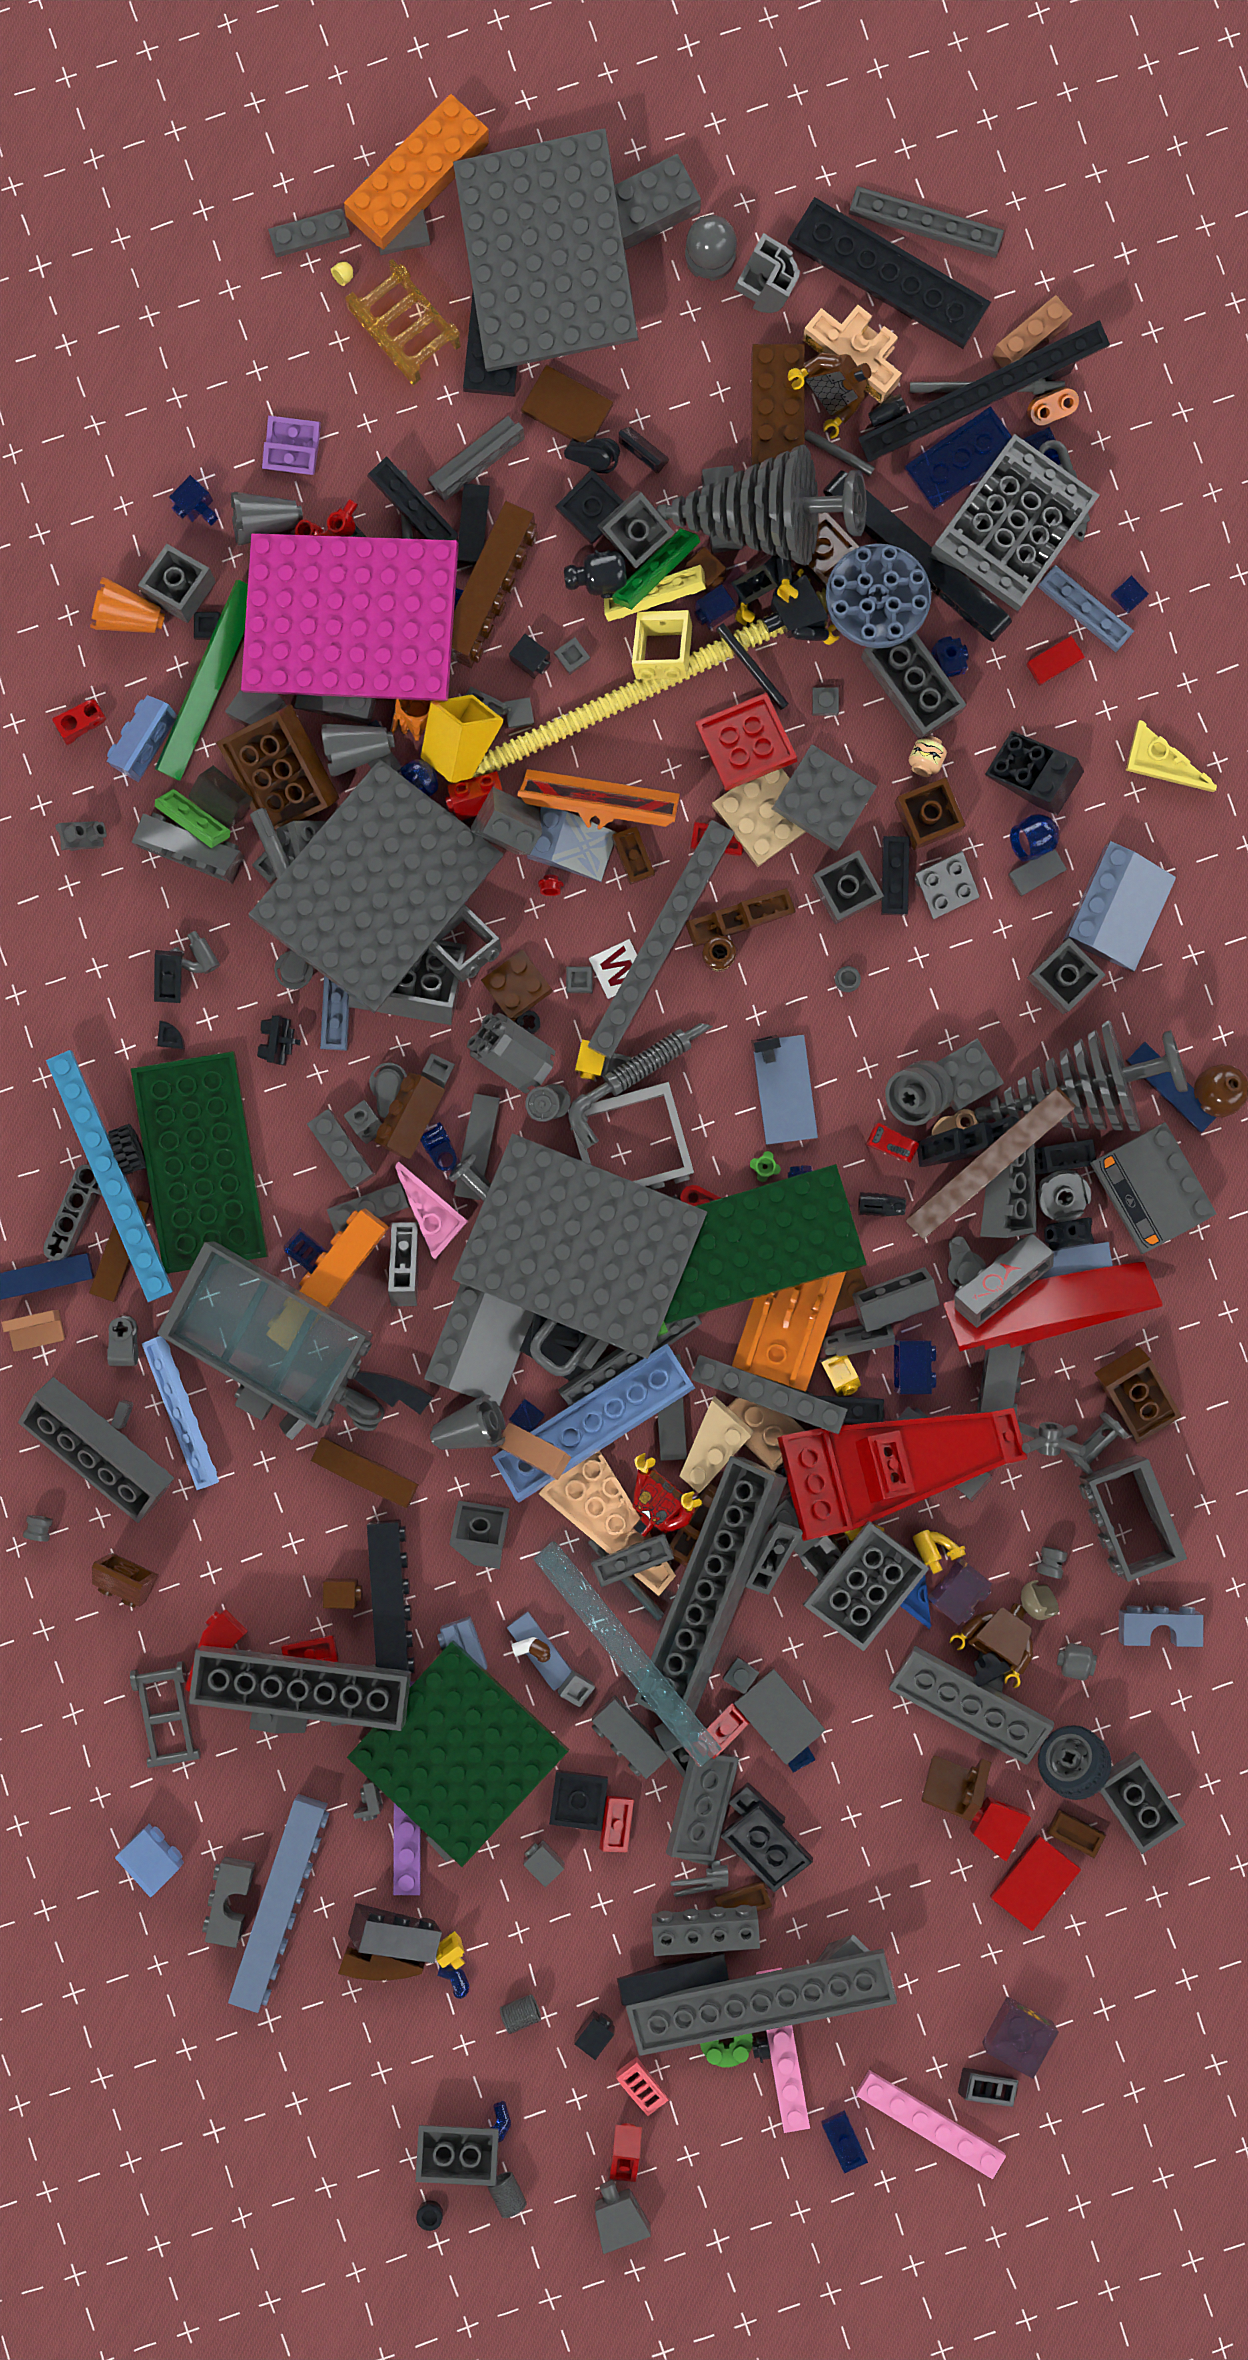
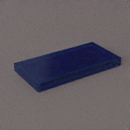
(959, 458)

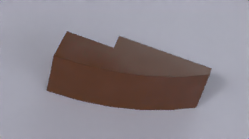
(686, 1537)
(377, 1967)

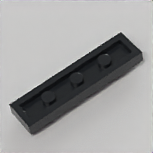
(410, 502)

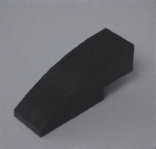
(393, 1389)

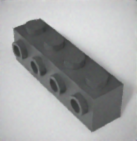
(705, 1930)

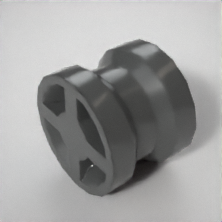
(37, 1528)

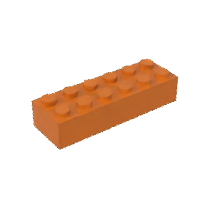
(416, 172)

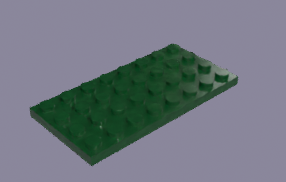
(198, 1159)
(768, 1243)

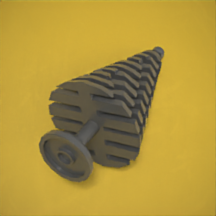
(771, 506)
(1090, 1084)

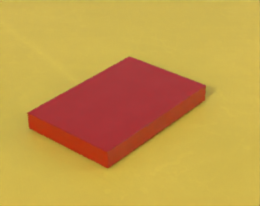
(1035, 1883)

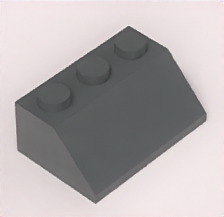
(457, 2155)

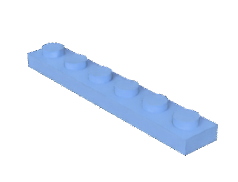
(180, 1412)

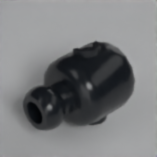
(601, 573)

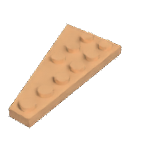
(601, 1509)

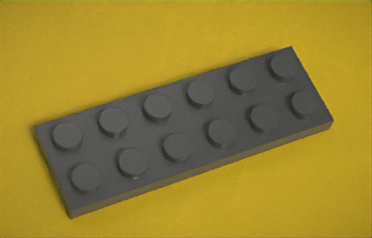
(972, 1708)

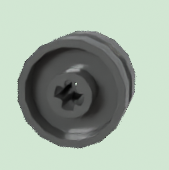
(919, 1092)

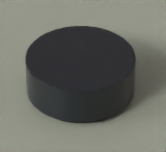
(429, 2215)

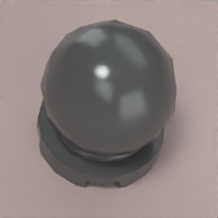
(711, 247)

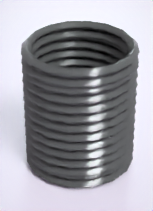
(520, 2014)
(507, 2195)

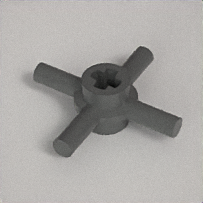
(1050, 1439)

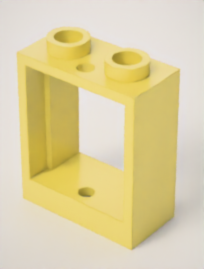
(656, 624)

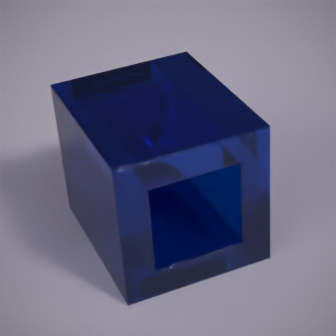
(714, 607)

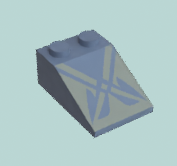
(572, 845)

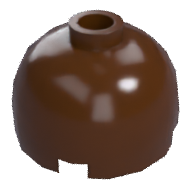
(1221, 1090)

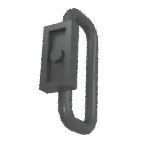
(584, 1355)

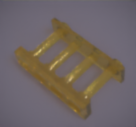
(393, 345)

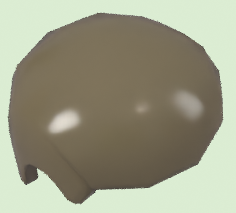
(1039, 1601)

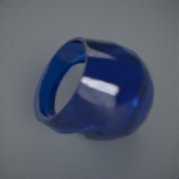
(1041, 834)

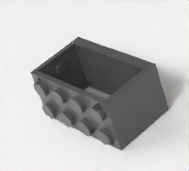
(1157, 1509)

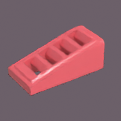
(627, 2071)

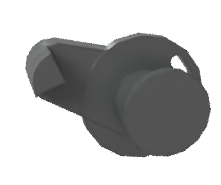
(293, 971)
(386, 1085)
(963, 1262)
(362, 1410)

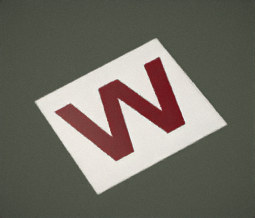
(613, 965)

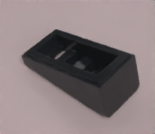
(971, 2083)

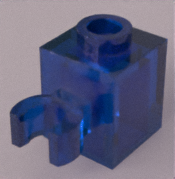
(193, 500)

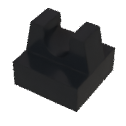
(766, 1046)
(989, 1669)

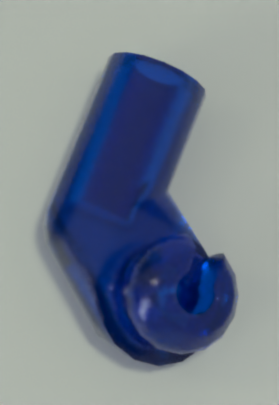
(458, 1980)
(503, 2119)

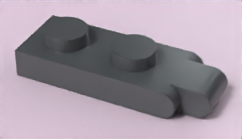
(858, 1340)

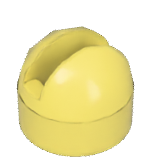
(342, 273)

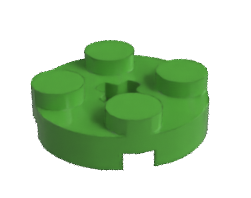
(728, 2055)

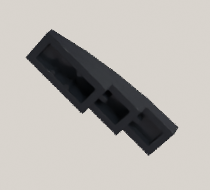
(961, 1143)
(1064, 1156)
(671, 1978)

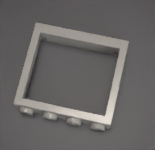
(656, 1181)

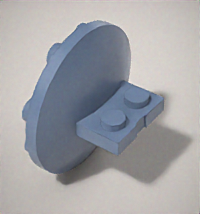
(878, 595)

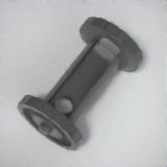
(548, 1102)
(471, 1176)
(1097, 1442)

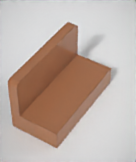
(35, 1330)

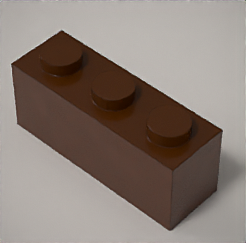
(409, 1115)

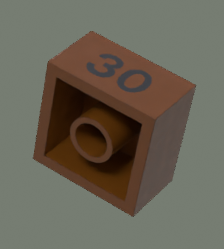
(929, 813)

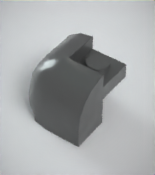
(768, 275)

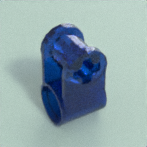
(438, 1144)

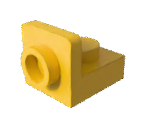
(841, 1375)

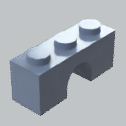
(1138, 1624)

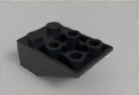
(1036, 772)

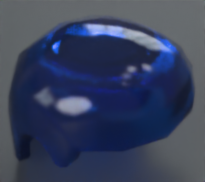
(421, 775)

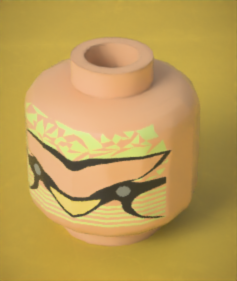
(927, 756)

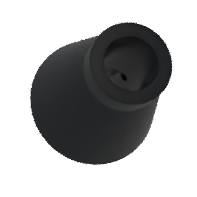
(888, 411)

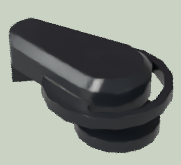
(595, 454)

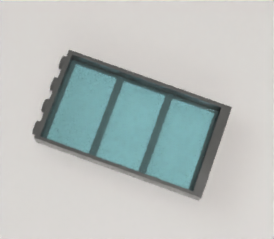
(265, 1335)

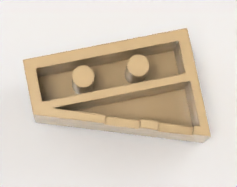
(717, 1439)

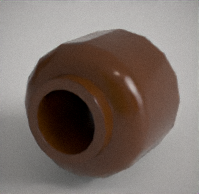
(716, 944)

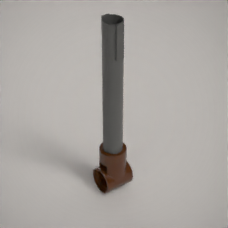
(270, 842)

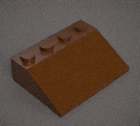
(279, 768)

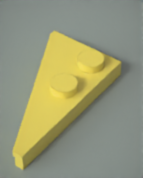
(1155, 758)

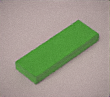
(192, 818)

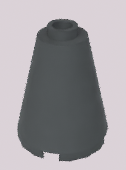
(262, 515)
(354, 745)
(472, 1426)

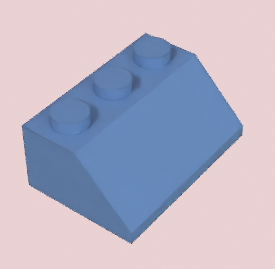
(142, 737)

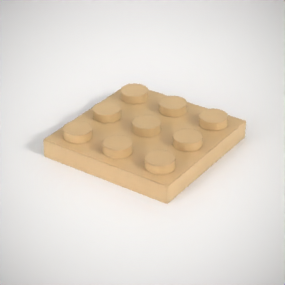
(750, 815)

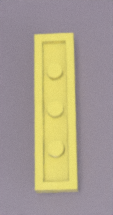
(668, 589)

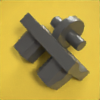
(81, 835)

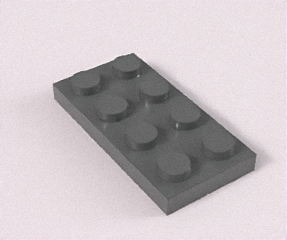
(702, 1808)

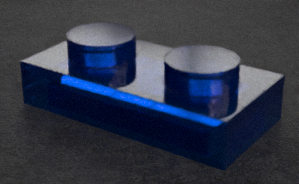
(844, 2141)

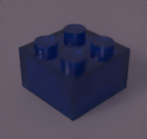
(914, 1366)

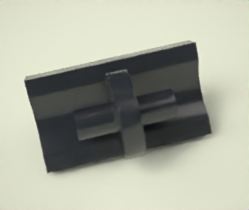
(280, 1040)
(1069, 1234)

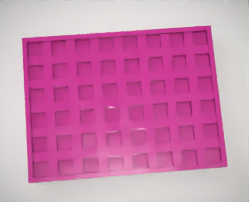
(349, 616)

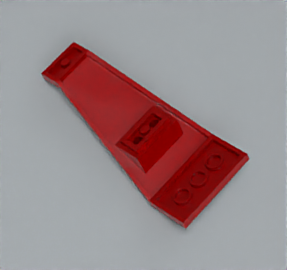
(846, 1477)

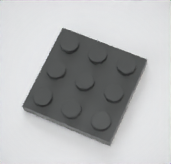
(824, 797)

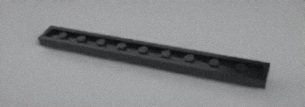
(984, 391)

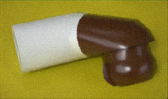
(533, 1646)

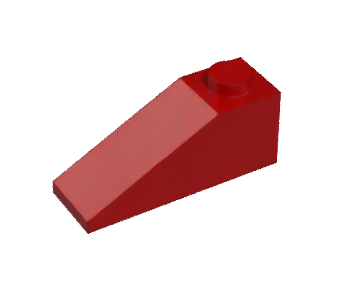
(221, 1632)

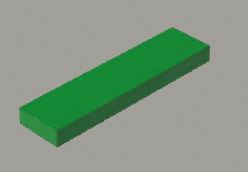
(656, 568)

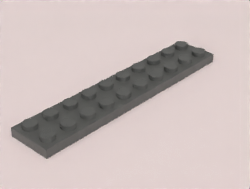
(762, 2002)

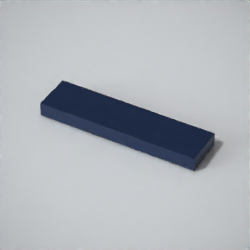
(1163, 1083)
(45, 1276)

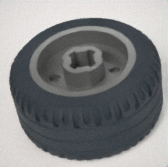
(1074, 1762)

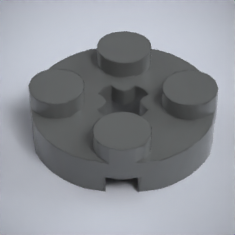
(1052, 1187)

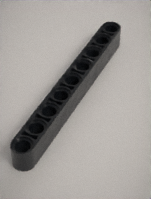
(944, 580)

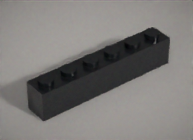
(389, 1595)

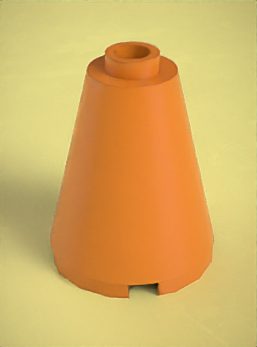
(124, 611)

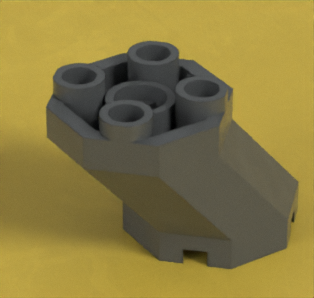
(511, 1052)

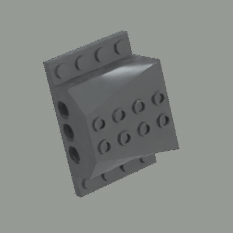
(1014, 522)

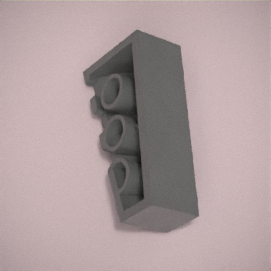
(184, 848)

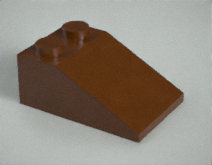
(1138, 1394)
(123, 1579)

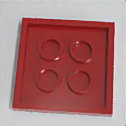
(746, 741)

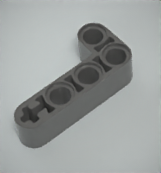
(68, 1210)

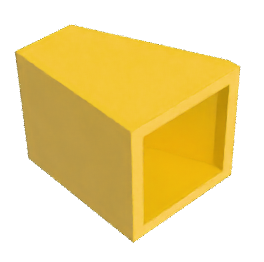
(459, 736)

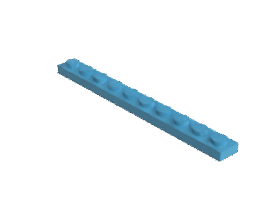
(109, 1176)

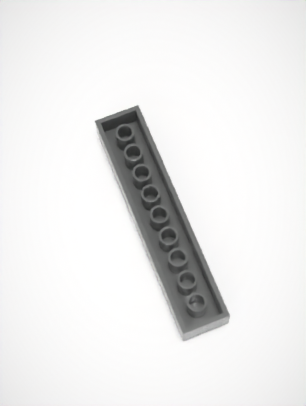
(715, 1577)

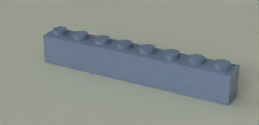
(278, 1902)

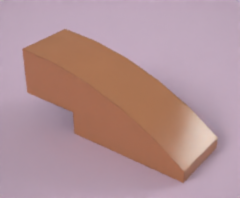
(534, 1451)

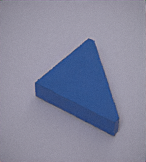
(918, 1603)

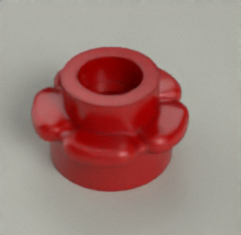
(550, 885)

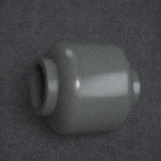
(1077, 1661)

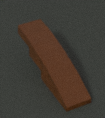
(741, 917)
(364, 1472)

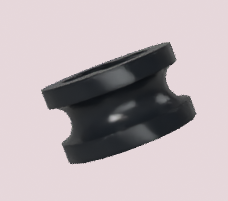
(537, 1023)

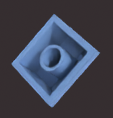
(150, 1859)

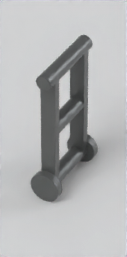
(138, 1684)

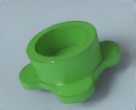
(763, 1174)

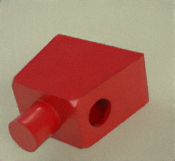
(999, 1826)

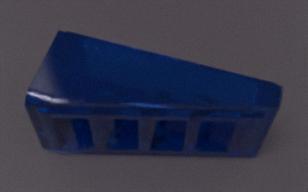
(297, 1256)

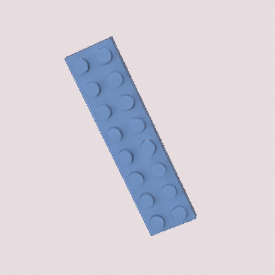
(601, 1417)

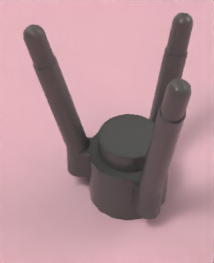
(715, 1878)

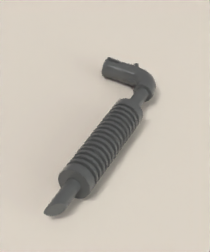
(629, 1074)

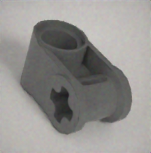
(123, 1346)

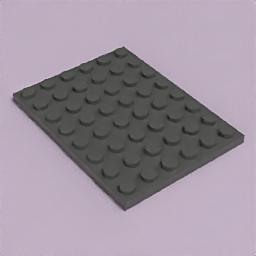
(546, 250)
(376, 886)
(579, 1246)

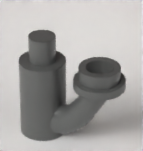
(203, 953)

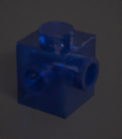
(951, 656)

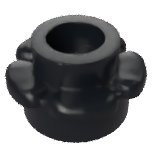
(761, 2049)

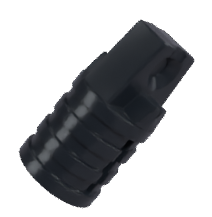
(881, 1204)

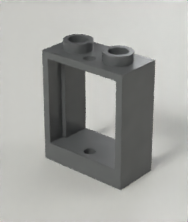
(474, 963)

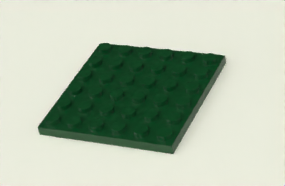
(461, 1756)

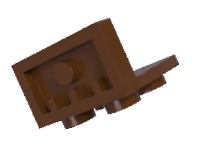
(956, 1787)

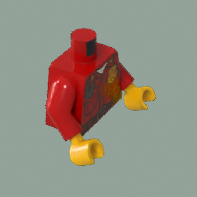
(660, 1500)

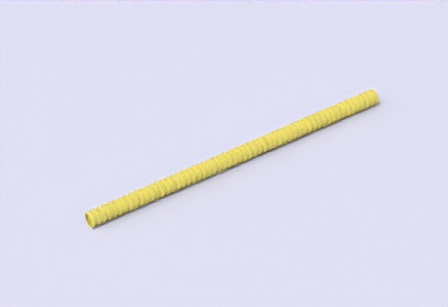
(619, 699)

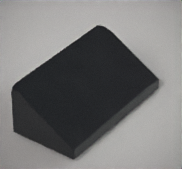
(642, 449)

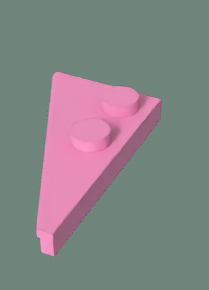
(435, 1216)

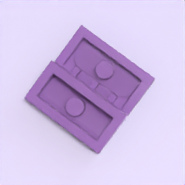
(291, 445)

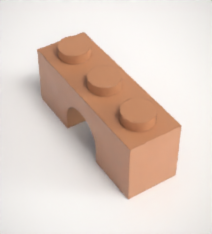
(1039, 327)

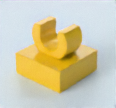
(450, 1951)

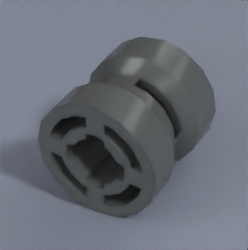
(1052, 1562)

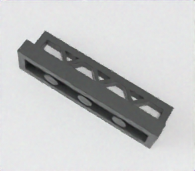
(477, 458)

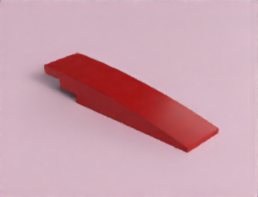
(1060, 1306)

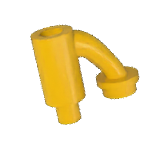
(928, 1551)

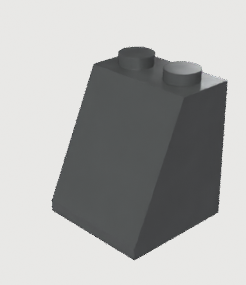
(508, 823)

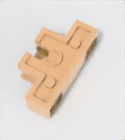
(861, 343)

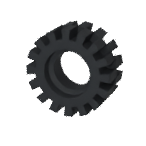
(127, 1149)

